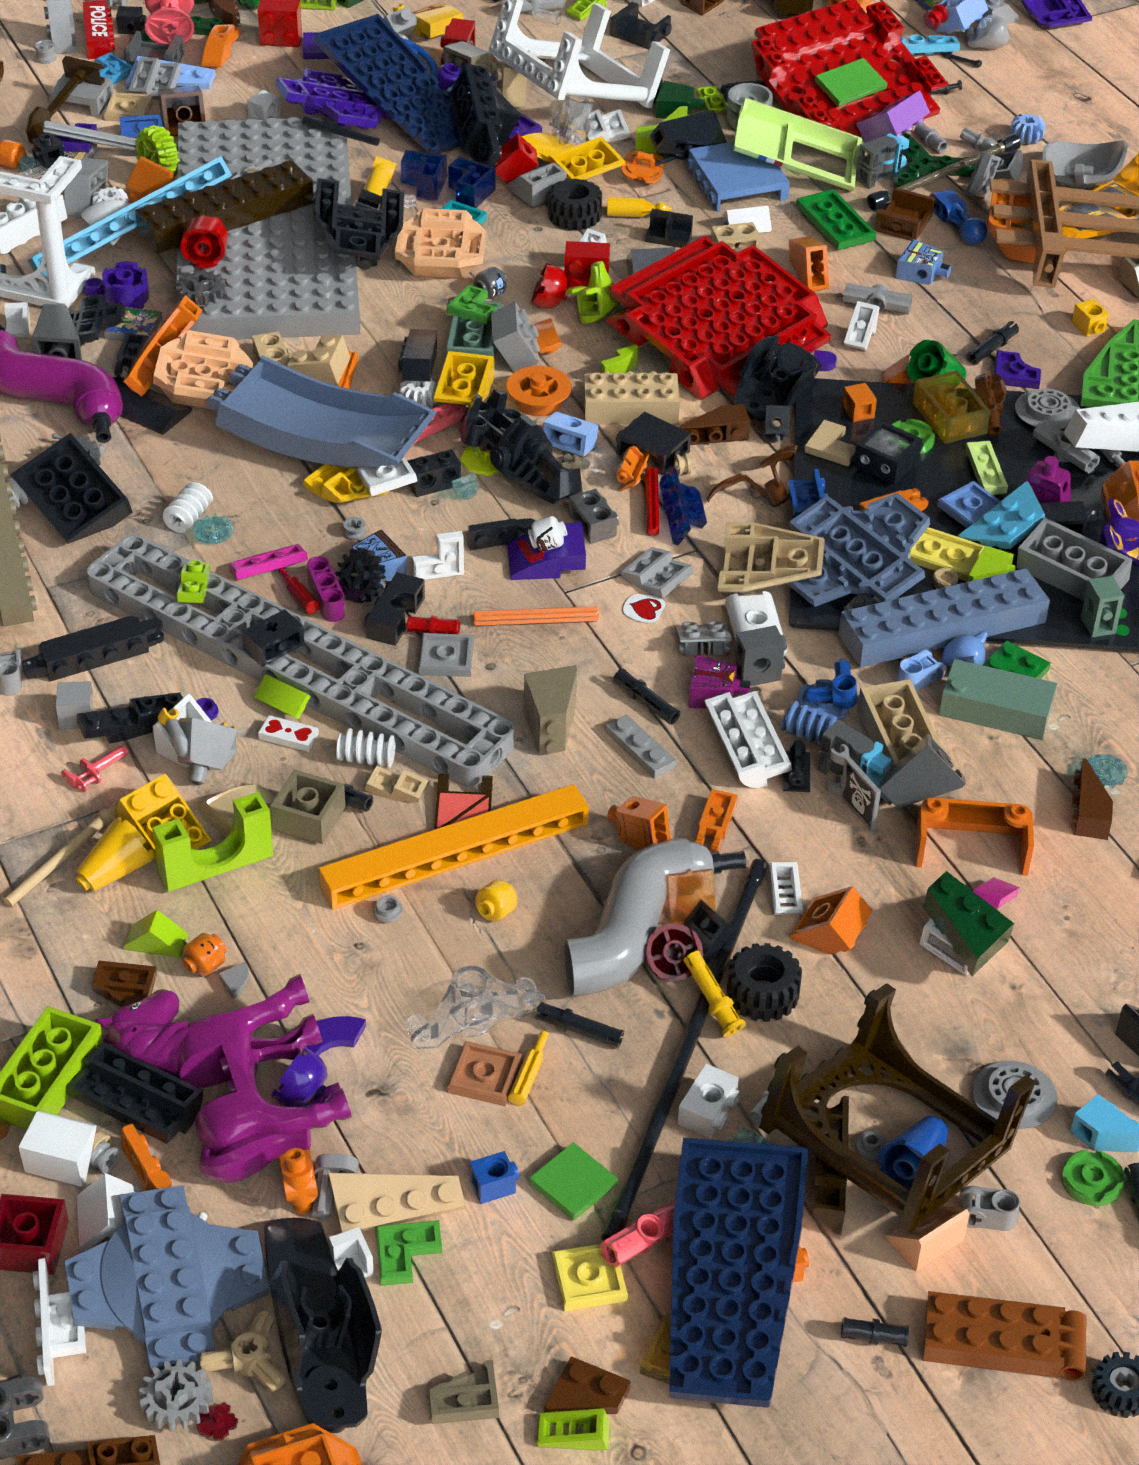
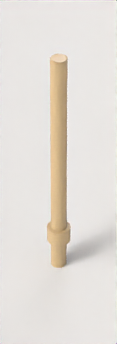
(102, 819)

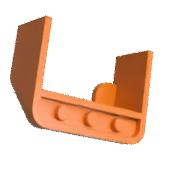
(1010, 251)
(978, 817)

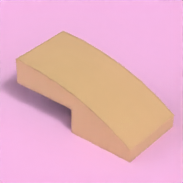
(401, 787)

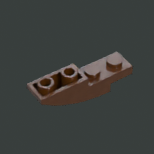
(225, 10)
(119, 1451)

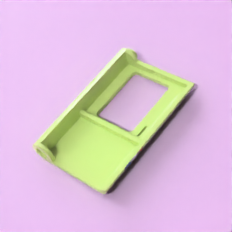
(769, 136)

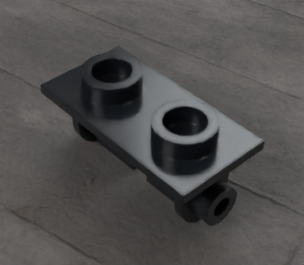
(799, 778)

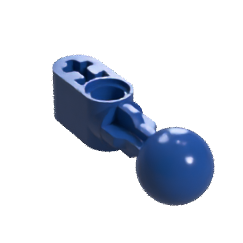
(952, 209)

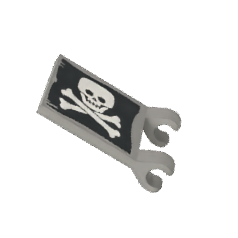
(855, 788)

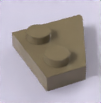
(466, 1397)

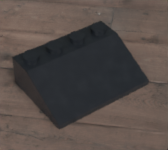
(72, 490)

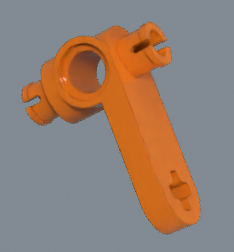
(299, 1179)

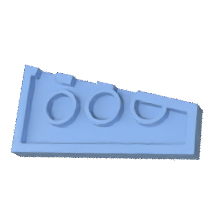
(189, 75)

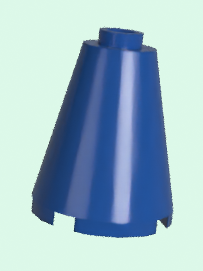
(902, 1154)

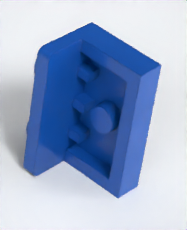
(806, 492)

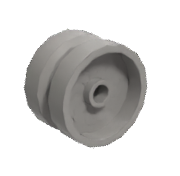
(739, 92)

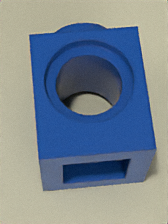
(490, 1187)

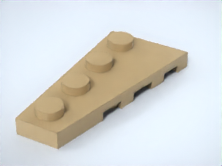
(392, 1198)

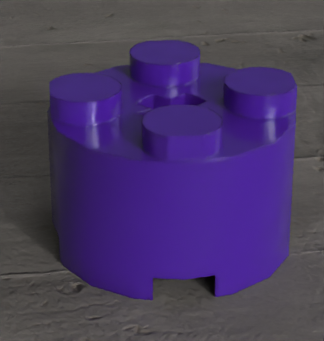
(126, 285)

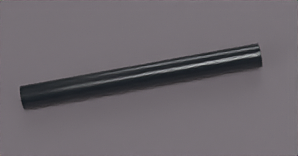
(341, 131)

